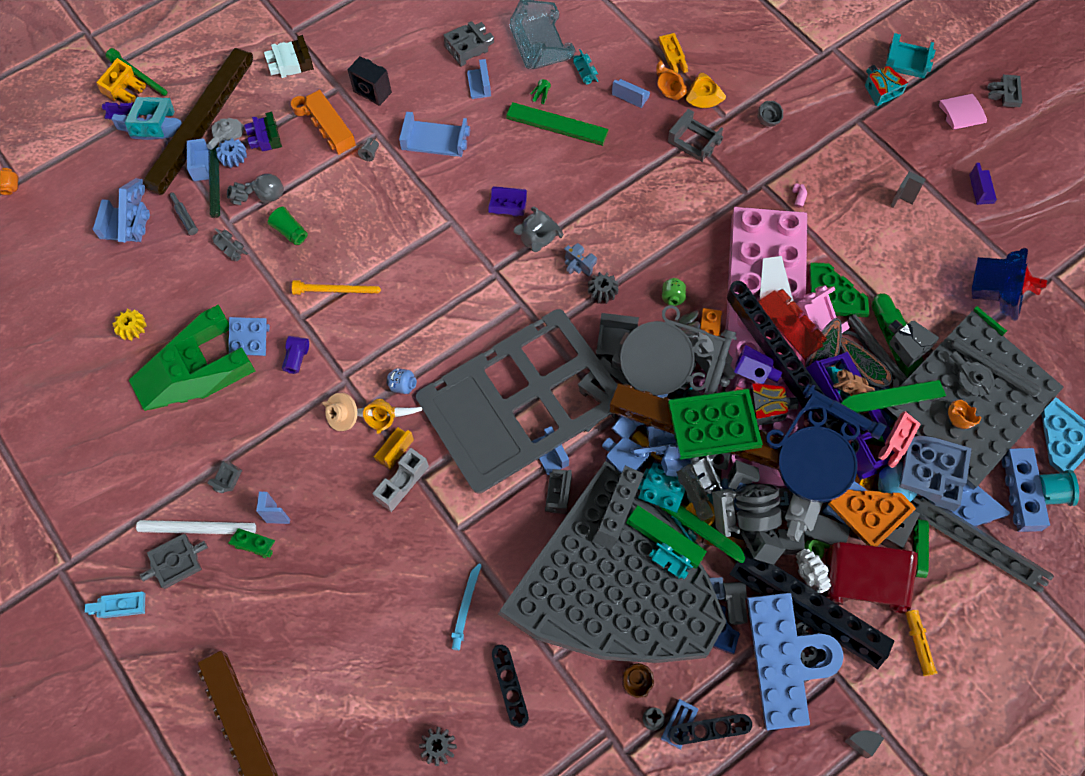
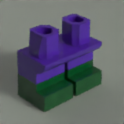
(266, 133)

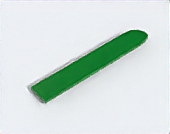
(895, 396)
(707, 532)

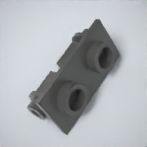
(234, 248)
(710, 478)

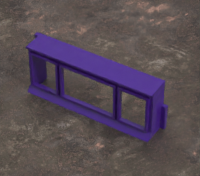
(865, 461)

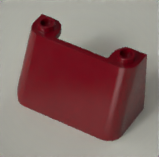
(871, 575)

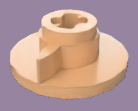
(341, 411)

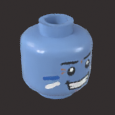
(401, 381)

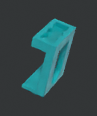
(149, 105)

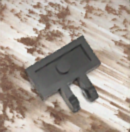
(1010, 91)

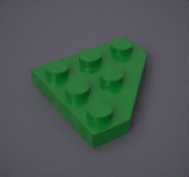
(845, 298)

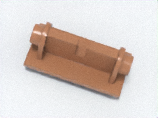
(852, 383)

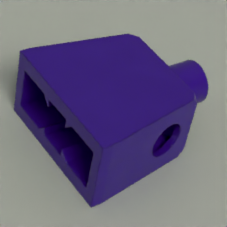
(750, 363)

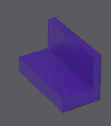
(982, 185)

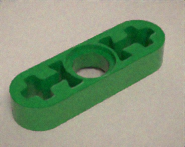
(921, 547)

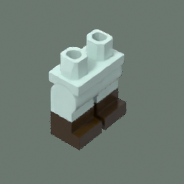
(289, 57)

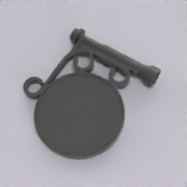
(661, 357)

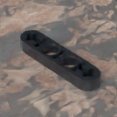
(512, 685)
(710, 731)

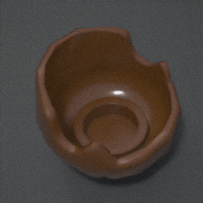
(637, 680)

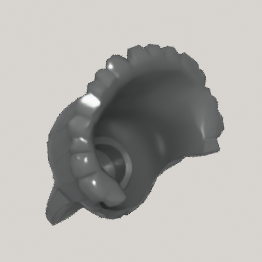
(538, 230)

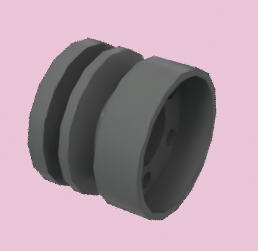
(758, 507)

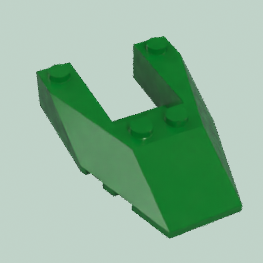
(181, 369)

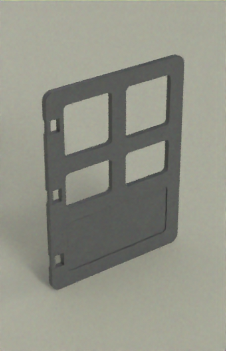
(481, 424)

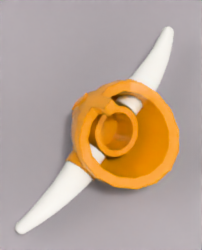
(381, 414)

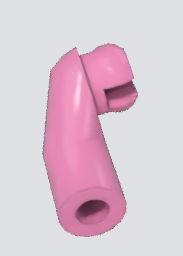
(802, 194)

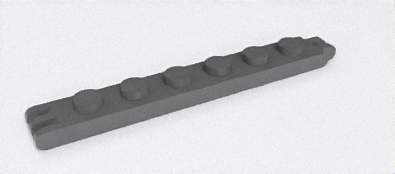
(982, 544)

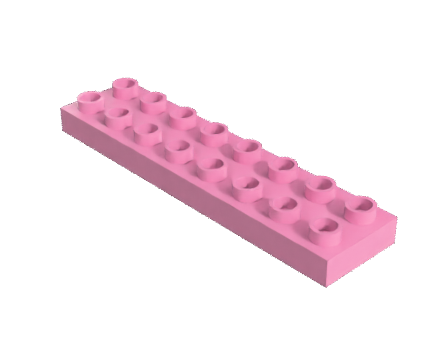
(753, 237)

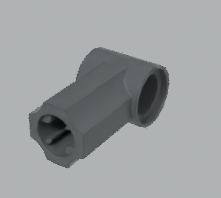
(735, 598)

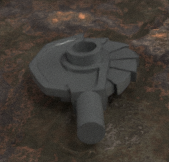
(974, 377)

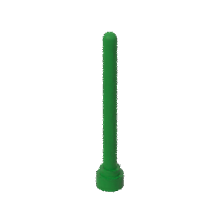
(112, 54)

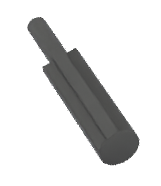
(184, 215)

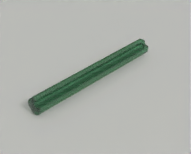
(214, 183)

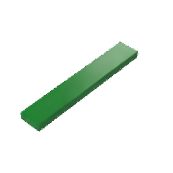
(557, 123)

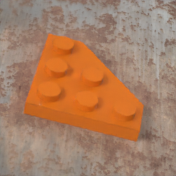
(872, 513)

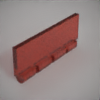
(792, 327)

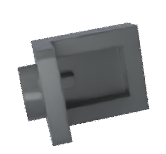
(226, 477)

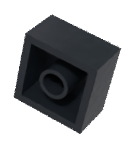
(369, 80)

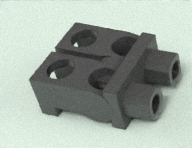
(467, 42)

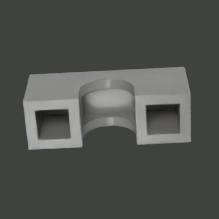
(410, 469)

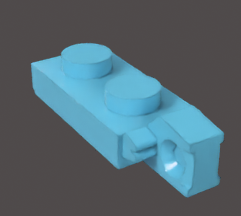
(117, 605)

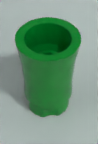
(286, 225)

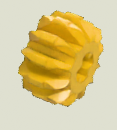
(129, 324)

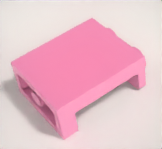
(819, 308)

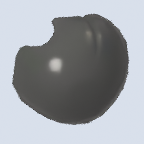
(770, 113)

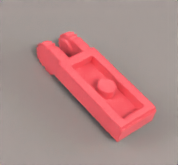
(899, 439)

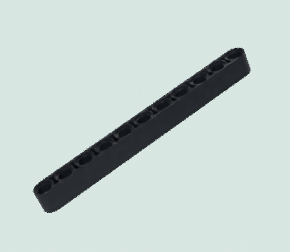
(779, 344)

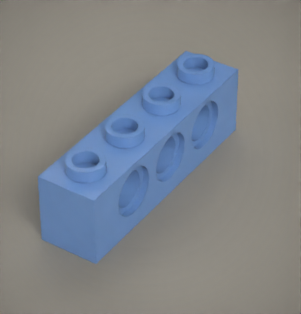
(1030, 480)

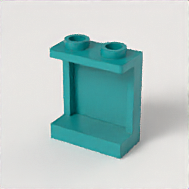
(909, 58)

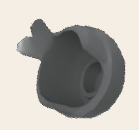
(266, 187)

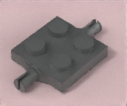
(174, 561)

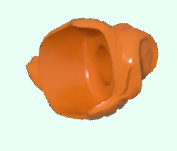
(670, 82)

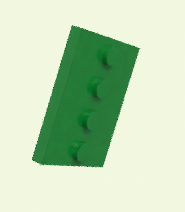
(714, 424)

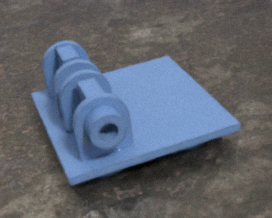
(248, 334)

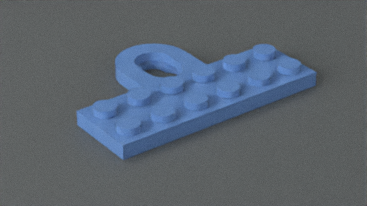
(779, 661)

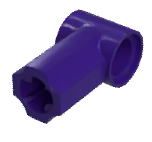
(295, 350)

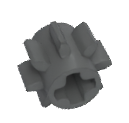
(237, 193)

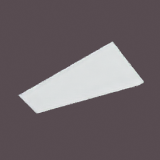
(774, 277)

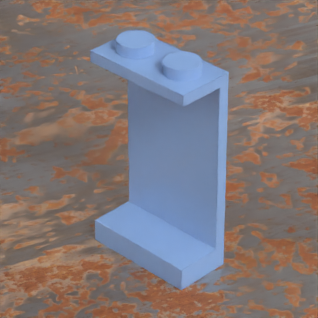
(433, 137)

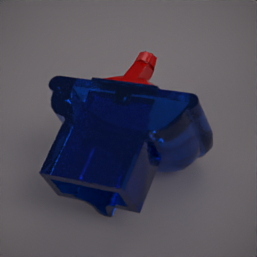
(1005, 281)

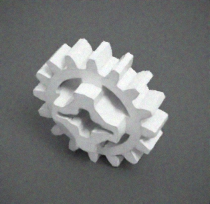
(813, 570)

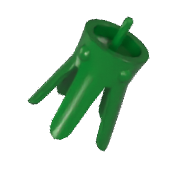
(543, 87)

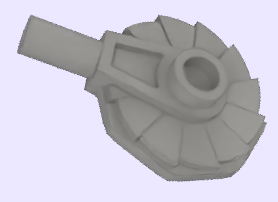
(225, 129)

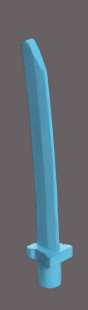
(458, 635)

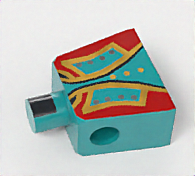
(884, 84)

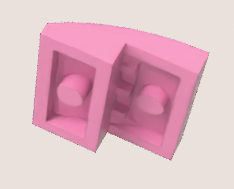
(963, 111)

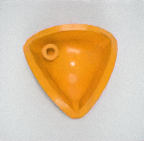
(704, 92)

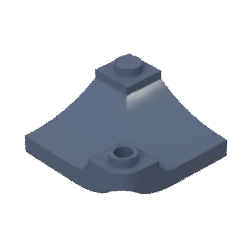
(936, 470)

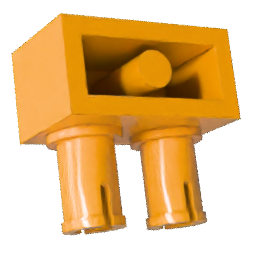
(116, 79)

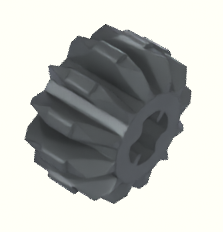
(609, 289)
(445, 744)

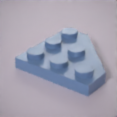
(129, 199)

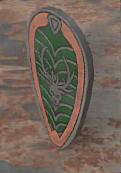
(831, 346)
(867, 364)

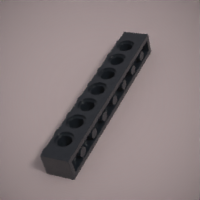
(816, 609)

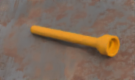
(300, 287)

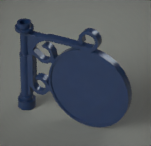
(818, 460)

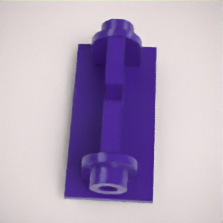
(114, 108)

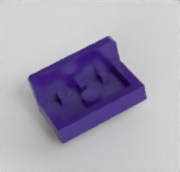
(508, 201)

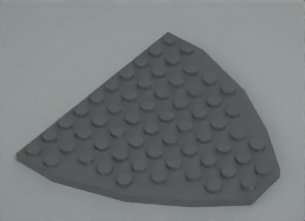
(614, 599)

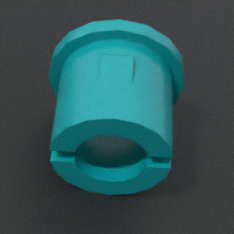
(1060, 488)

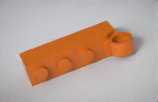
(327, 120)

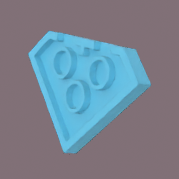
(1063, 436)

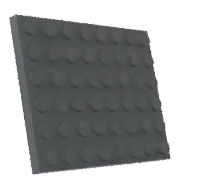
(1003, 413)

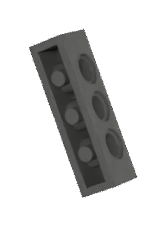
(618, 508)

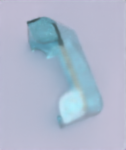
(537, 36)

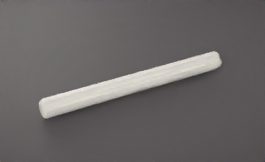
(193, 527)

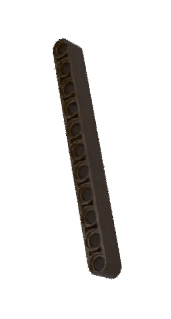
(198, 120)

